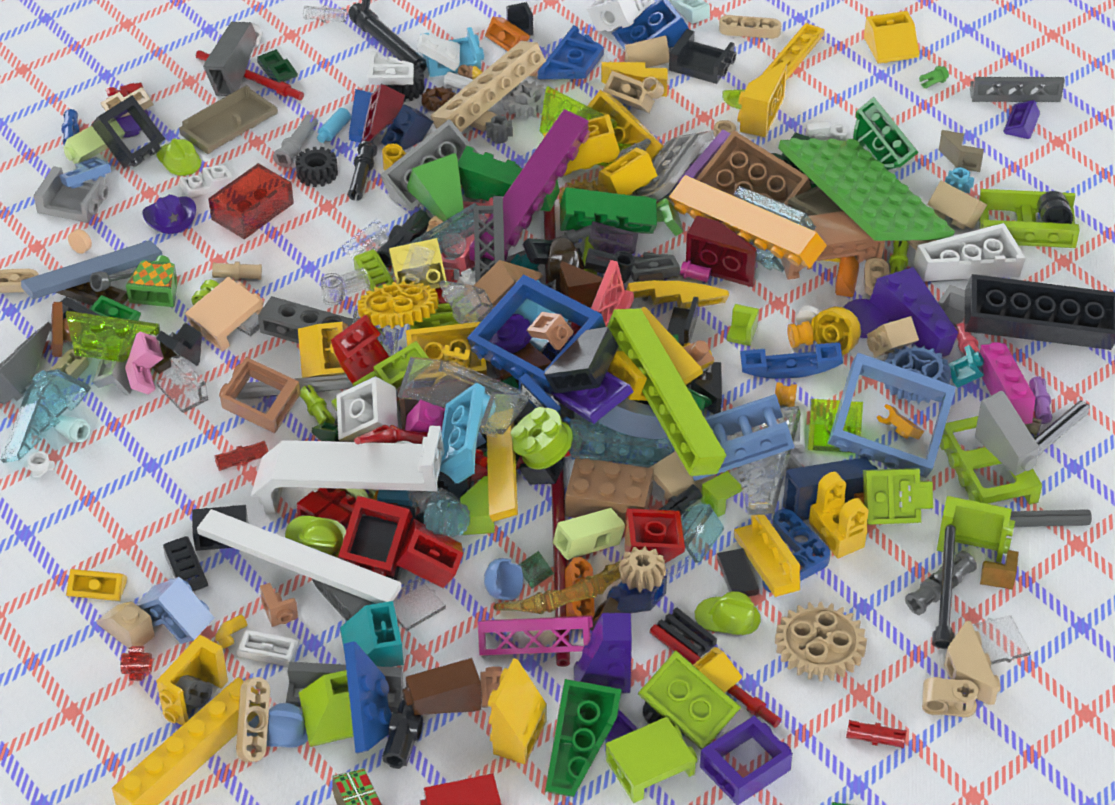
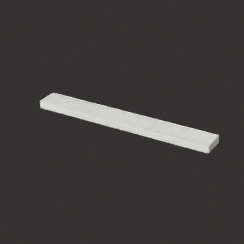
(299, 558)

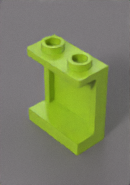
(977, 525)
(649, 757)

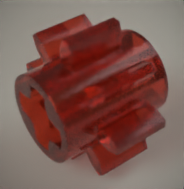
(136, 663)

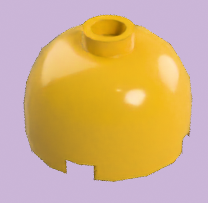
(836, 326)

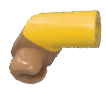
(469, 71)

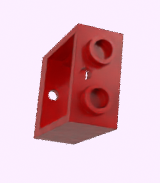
(380, 510)

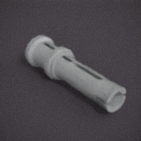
(292, 146)

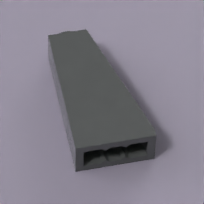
(230, 58)

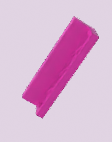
(533, 624)

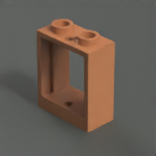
(280, 408)

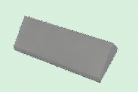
(440, 143)

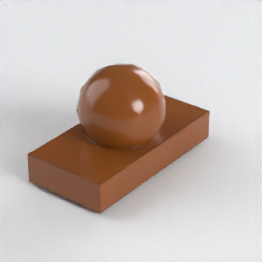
(60, 329)

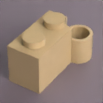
(634, 92)

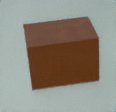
(579, 284)

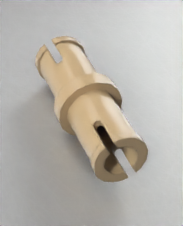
(237, 271)

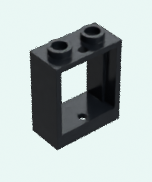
(114, 142)

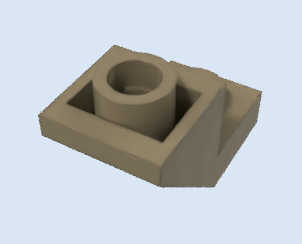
(958, 154)

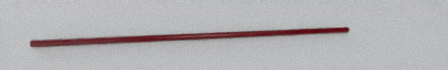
(557, 492)

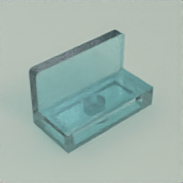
(700, 530)

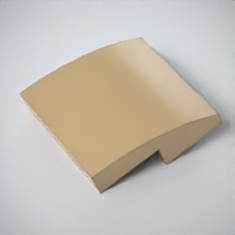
(674, 478)

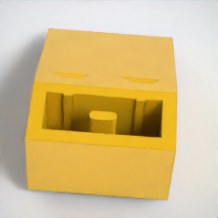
(516, 714)

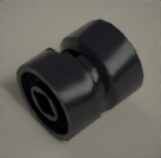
(1054, 208)

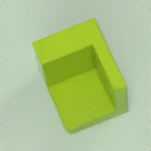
(743, 324)
(718, 490)

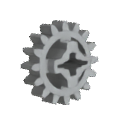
(525, 99)

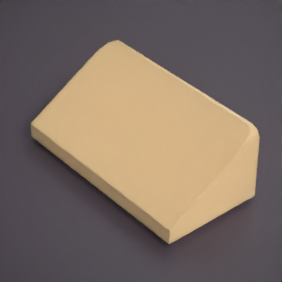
(650, 51)

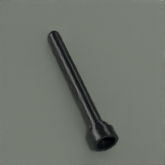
(943, 633)

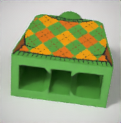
(153, 283)

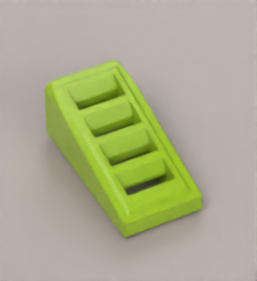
(371, 260)

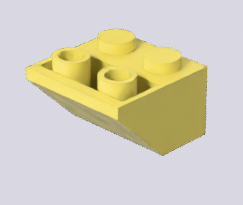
(436, 270)

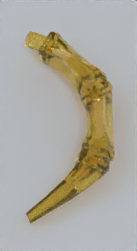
(553, 599)

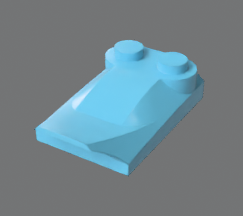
(460, 432)

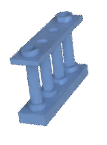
(751, 445)

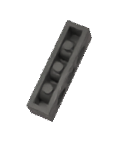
(284, 318)

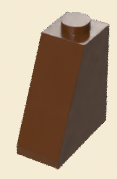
(444, 689)

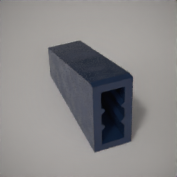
(803, 482)

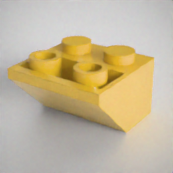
(891, 37)
(628, 173)
(317, 351)

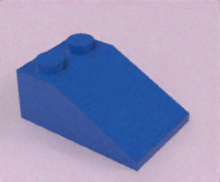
(655, 21)

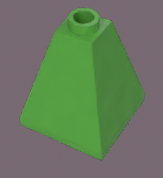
(438, 186)

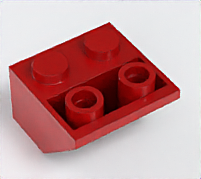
(430, 555)

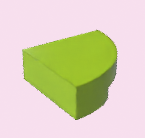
(731, 97)

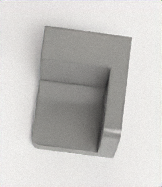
(953, 304)

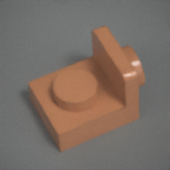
(551, 327)
(277, 610)
(489, 681)

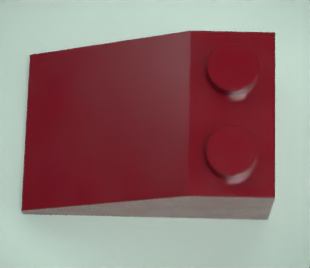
(722, 250)

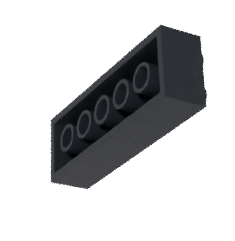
(1040, 312)

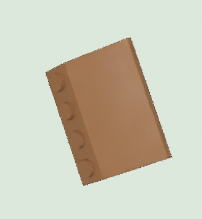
(753, 168)

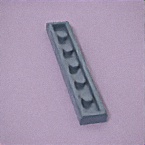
(80, 272)

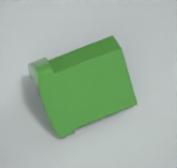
(667, 214)

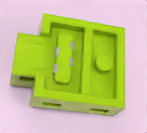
(896, 495)

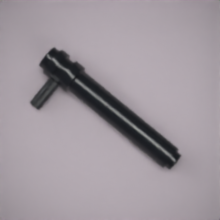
(369, 22)

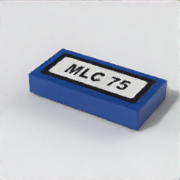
(538, 396)

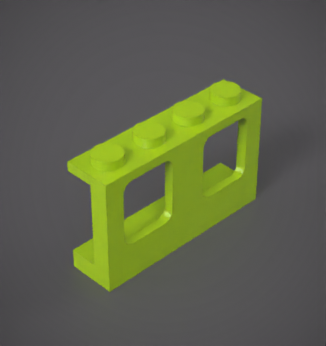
(1025, 228)
(965, 463)

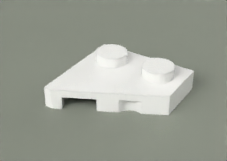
(440, 50)
(389, 71)

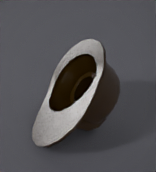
(561, 250)

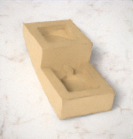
(140, 95)

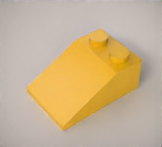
(762, 101)
(433, 342)

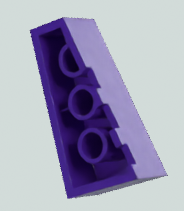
(907, 295)

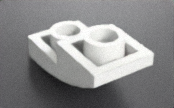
(211, 180)

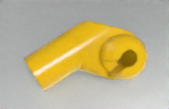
(229, 627)

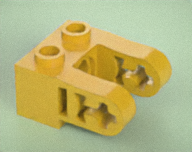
(836, 522)

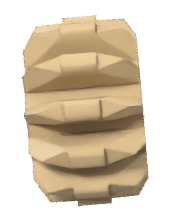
(642, 569)

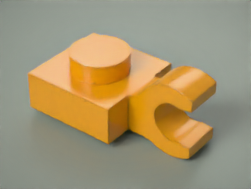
(904, 426)

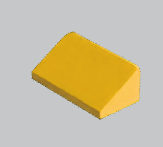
(96, 584)

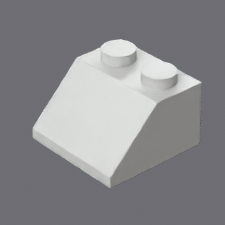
(366, 408)

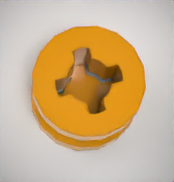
(800, 334)
(786, 394)

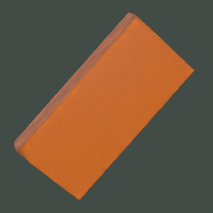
(505, 33)
(847, 276)

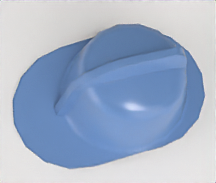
(285, 726)

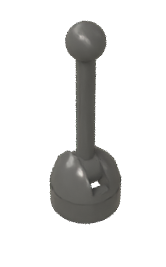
(101, 281)

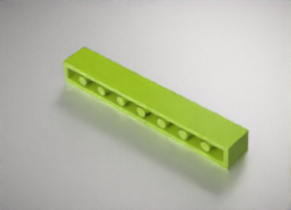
(668, 393)

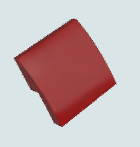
(359, 349)

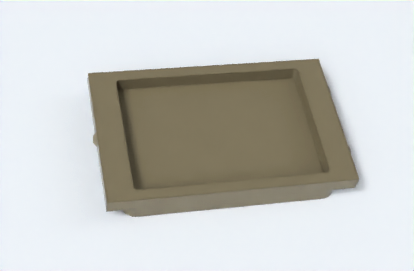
(814, 202)

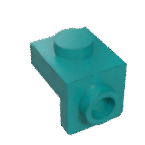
(967, 368)

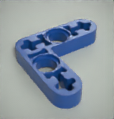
(802, 550)

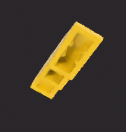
(678, 291)

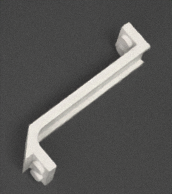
(348, 467)

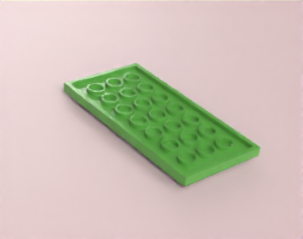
(865, 190)

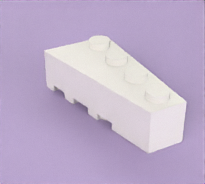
(977, 252)

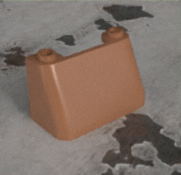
(842, 239)

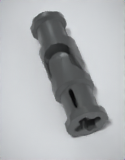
(931, 587)

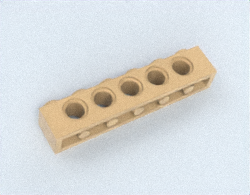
(490, 86)

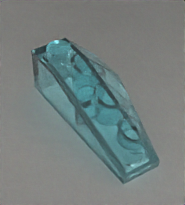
(41, 406)

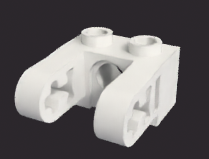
(613, 13)

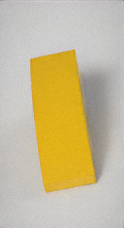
(636, 71)

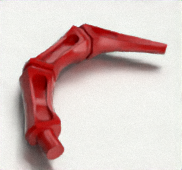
(394, 434)

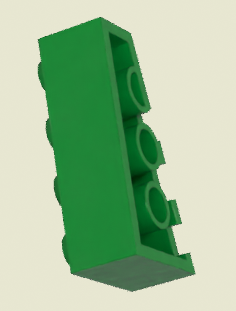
(487, 177)

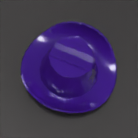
(170, 214)

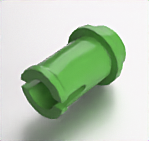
(939, 74)

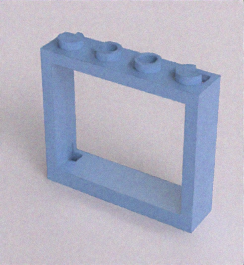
(904, 380)

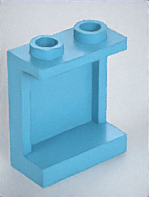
(470, 55)

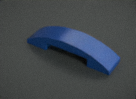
(791, 365)

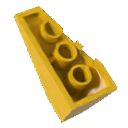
(629, 128)

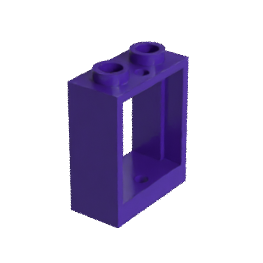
(727, 778)

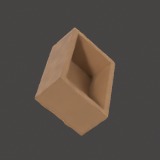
(606, 485)

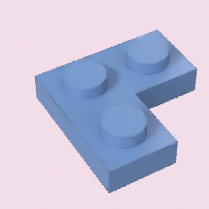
(85, 171)

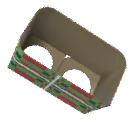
(354, 789)

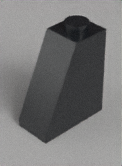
(584, 362)

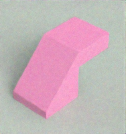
(143, 356)

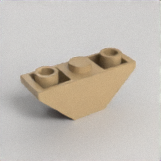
(968, 662)

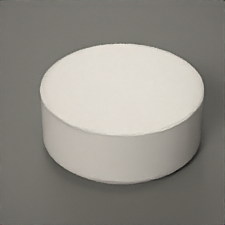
(806, 313)

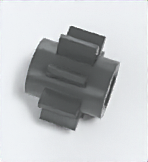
(499, 129)

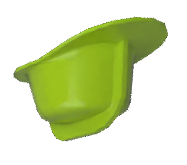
(179, 157)
(317, 533)
(728, 614)

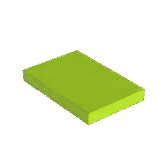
(689, 700)

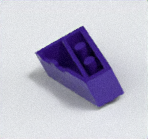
(608, 653)

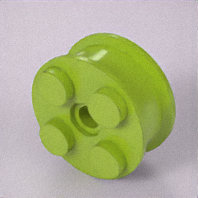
(541, 438)

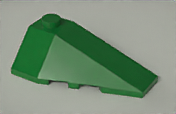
(581, 728)

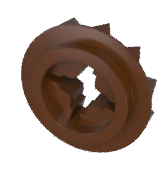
(430, 97)

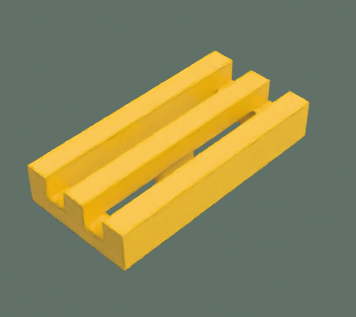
(466, 357)

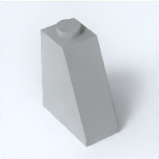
(1005, 434)

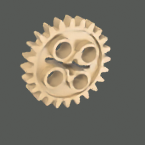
(820, 641)

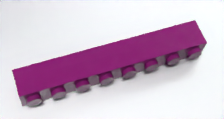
(538, 178)

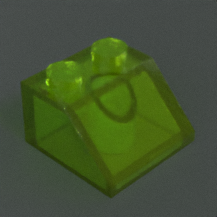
(821, 420)

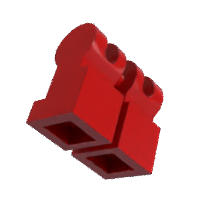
(329, 504)

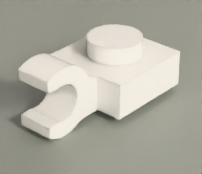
(823, 131)

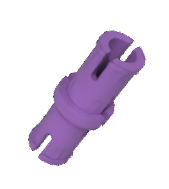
(1042, 399)

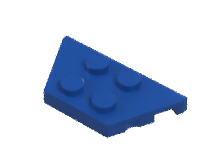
(572, 57)
(367, 698)

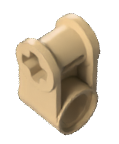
(947, 697)

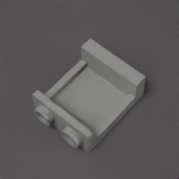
(69, 203)

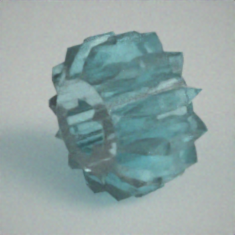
(446, 517)

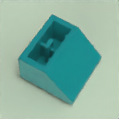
(376, 633)

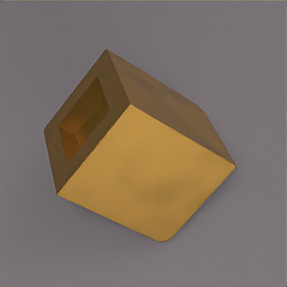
(1000, 574)

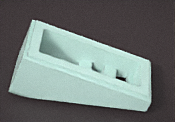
(692, 9)

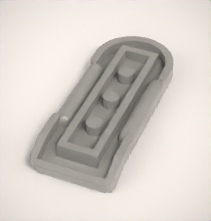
(672, 163)

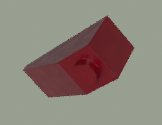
(382, 111)

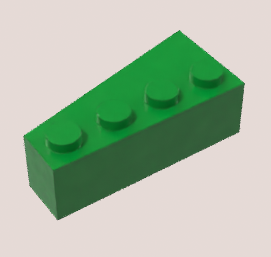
(621, 211)

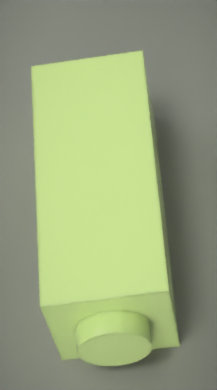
(87, 144)
(588, 533)

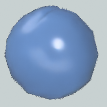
(503, 579)

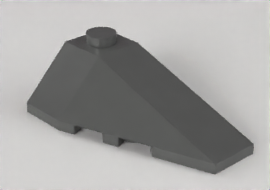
(21, 365)

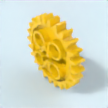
(398, 304)

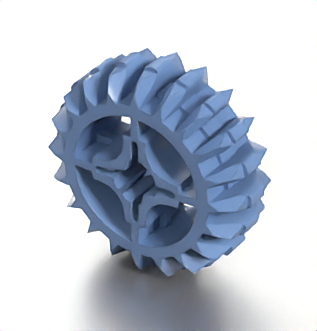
(919, 361)

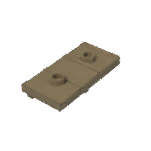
(226, 119)

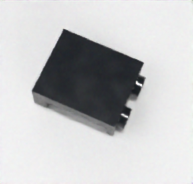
(700, 59)

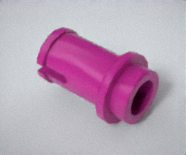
(695, 271)

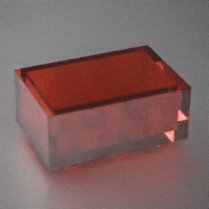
(251, 201)

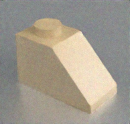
(128, 624)

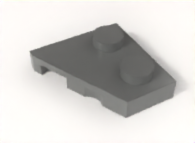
(654, 264)

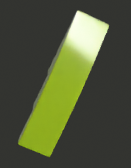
(393, 368)

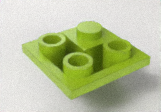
(327, 709)

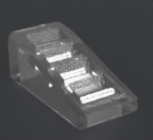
(372, 237)

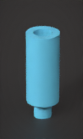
(333, 125)

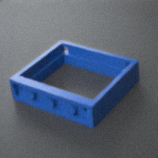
(544, 296)

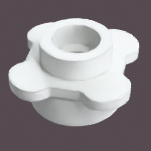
(39, 463)

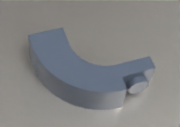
(634, 420)

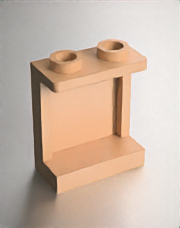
(223, 311)

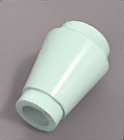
(73, 428)

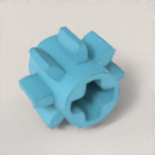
(960, 179)

